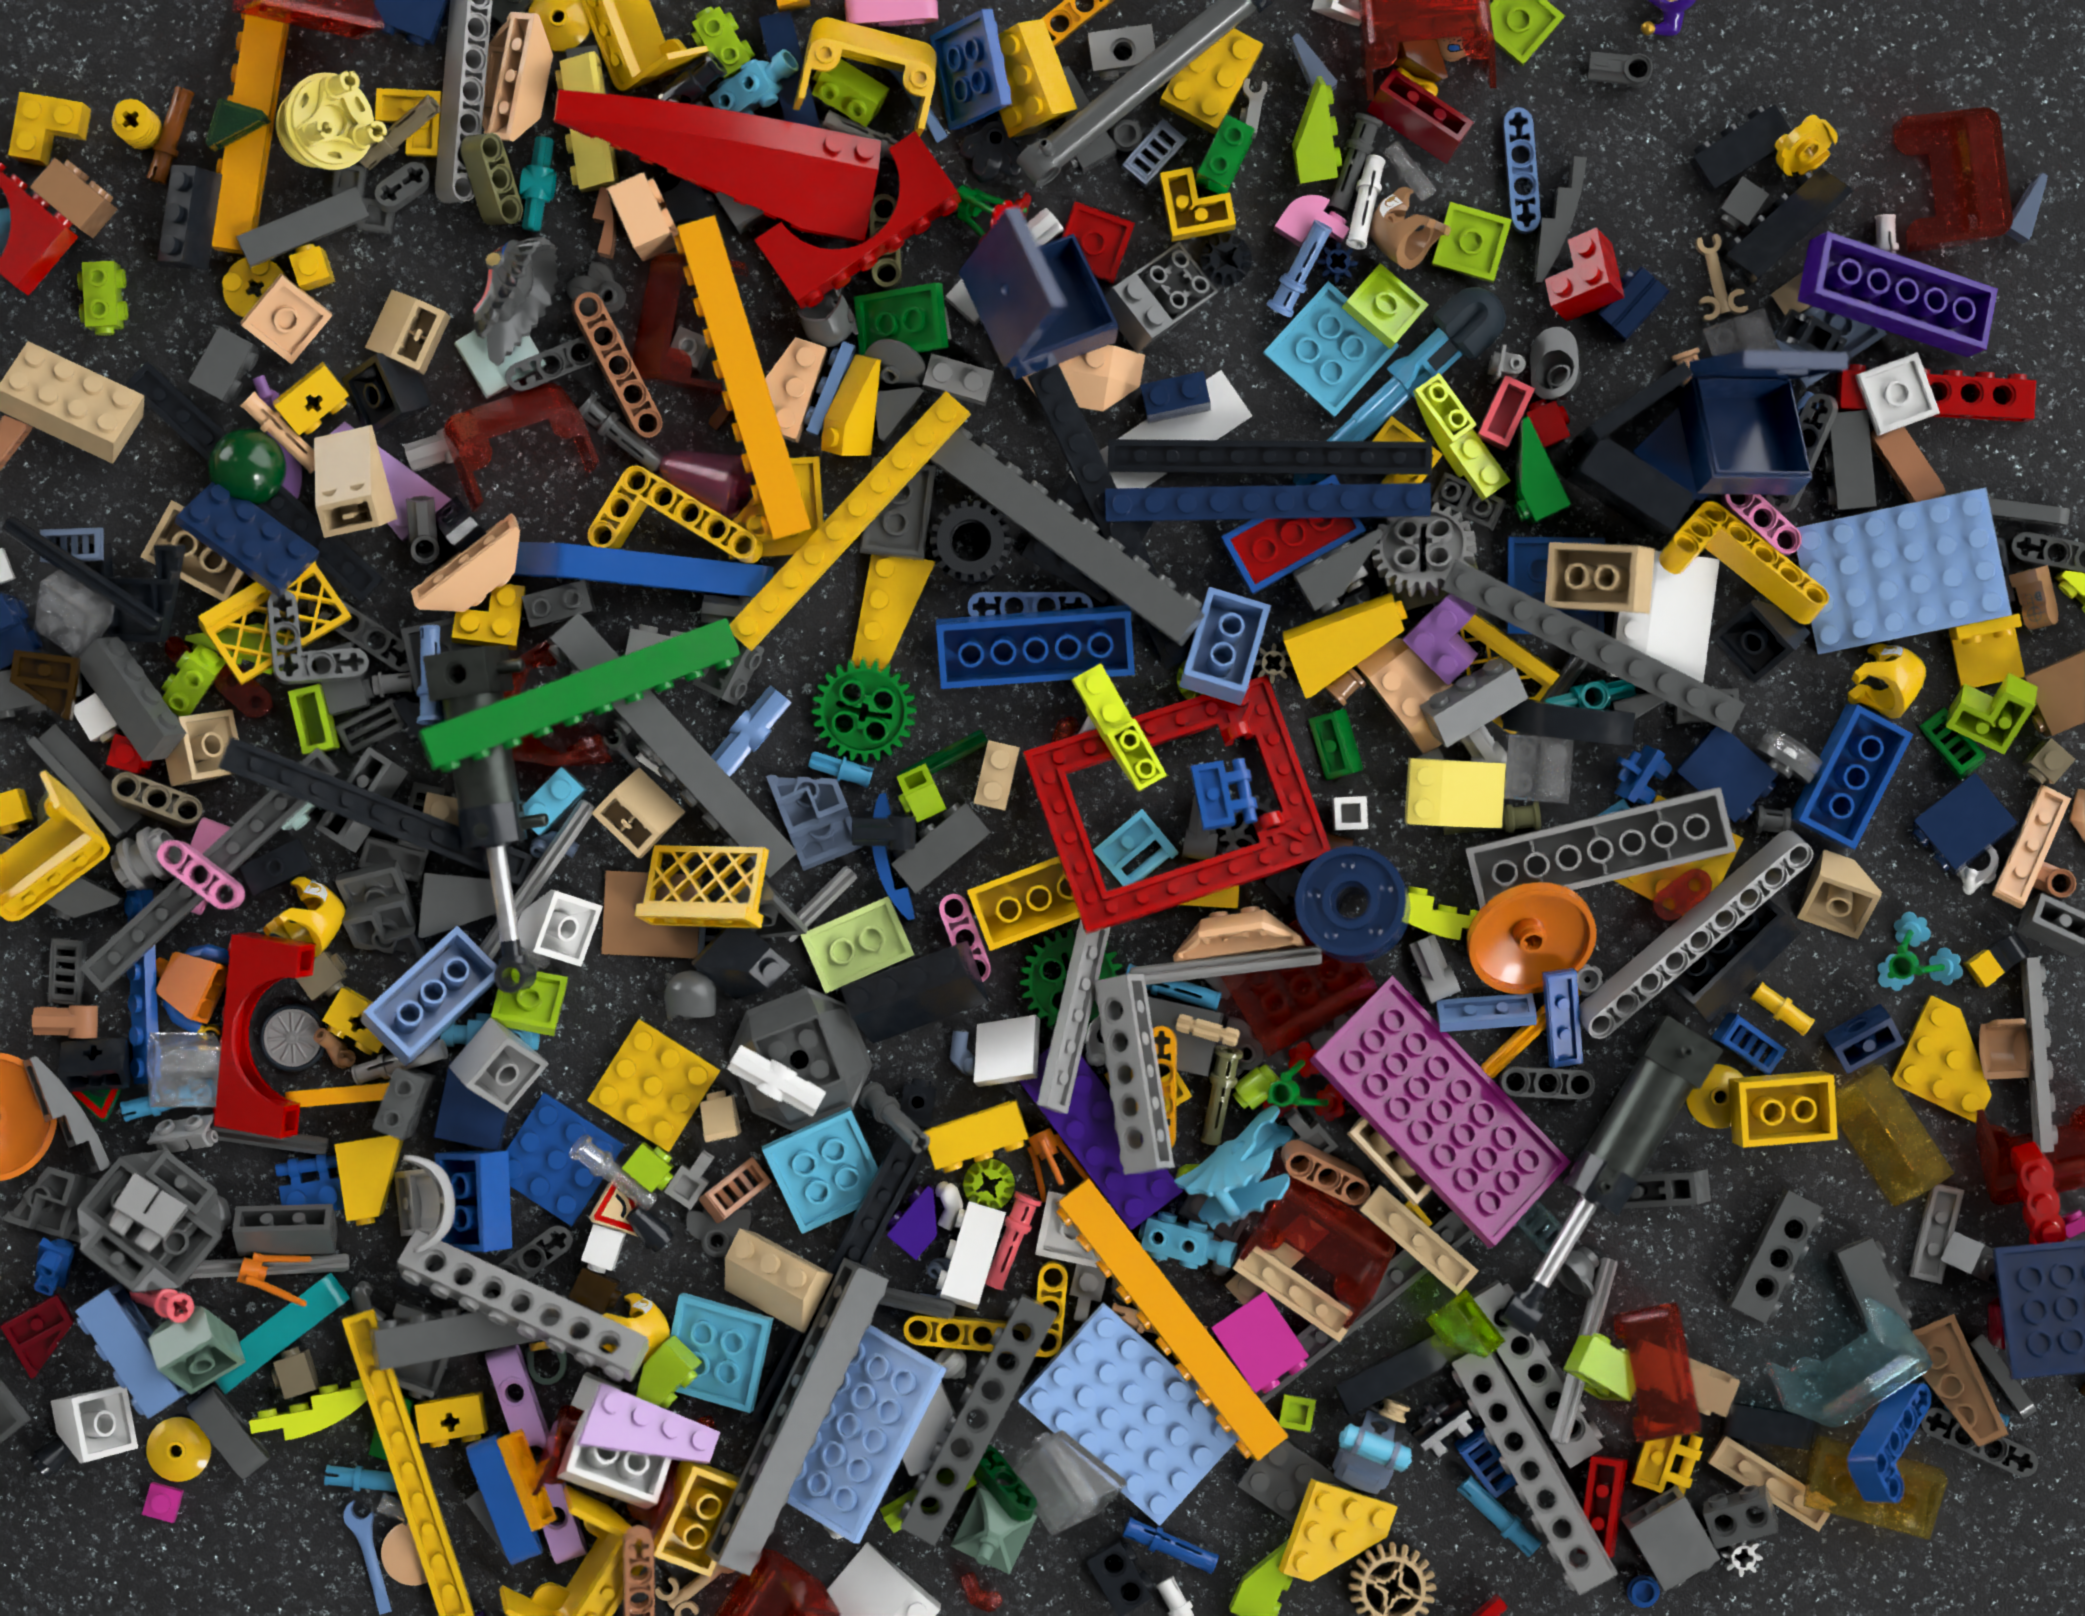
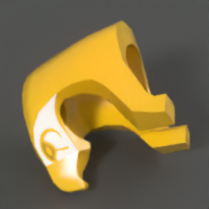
(1899, 670)
(314, 925)
(646, 1320)

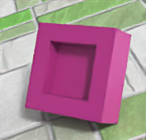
(2074, 1223)
(162, 1502)

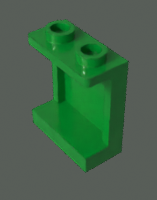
(1225, 156)

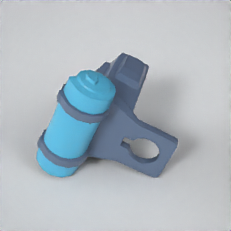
(1367, 1458)

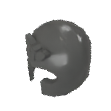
(828, 322)
(689, 995)

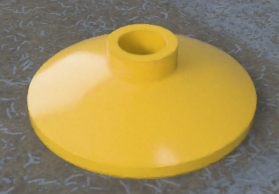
(568, 32)
(1702, 1101)
(194, 1446)

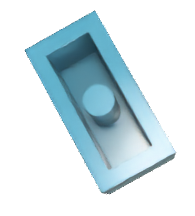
(555, 798)

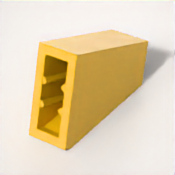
(367, 1175)

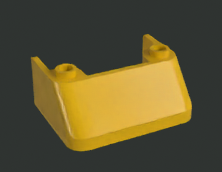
(836, 39)
(634, 42)
(50, 854)
(598, 1581)

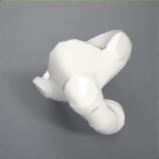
(1974, 879)
(1095, 1050)

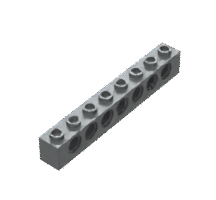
(930, 1525)

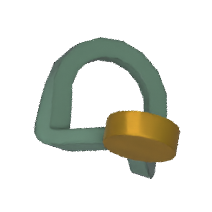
(529, 1354)

